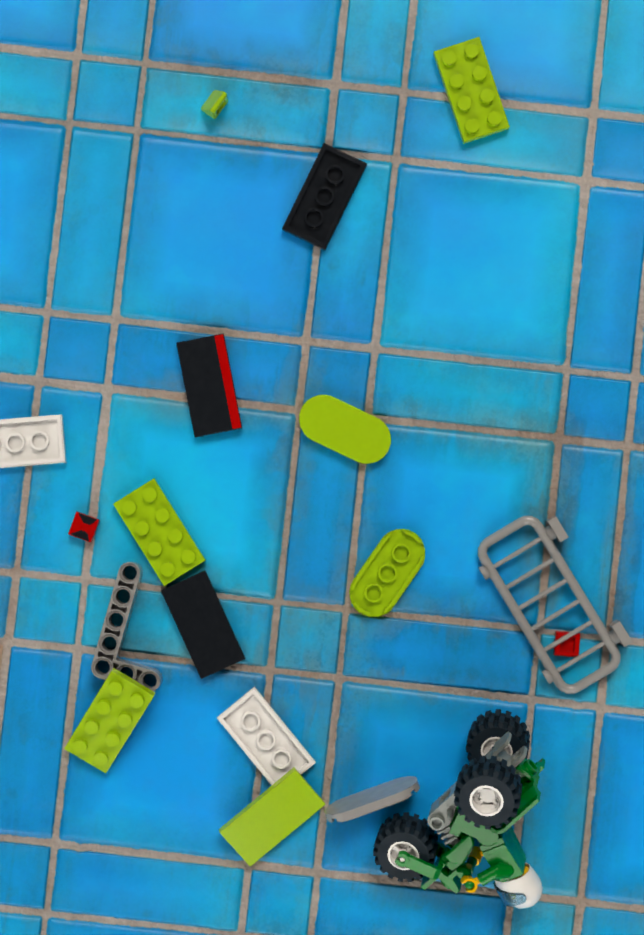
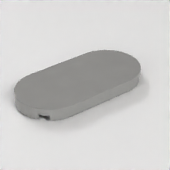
(372, 799)

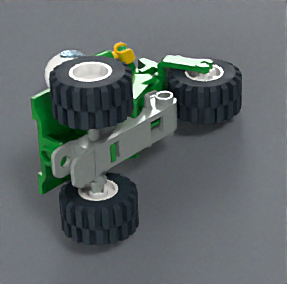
(480, 805)

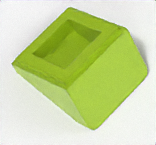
(215, 103)

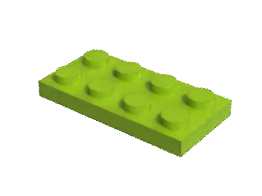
(471, 90)
(159, 532)
(109, 720)

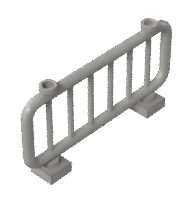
(609, 639)

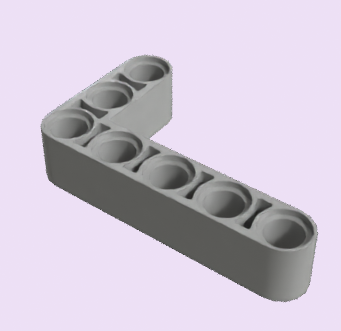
(119, 632)

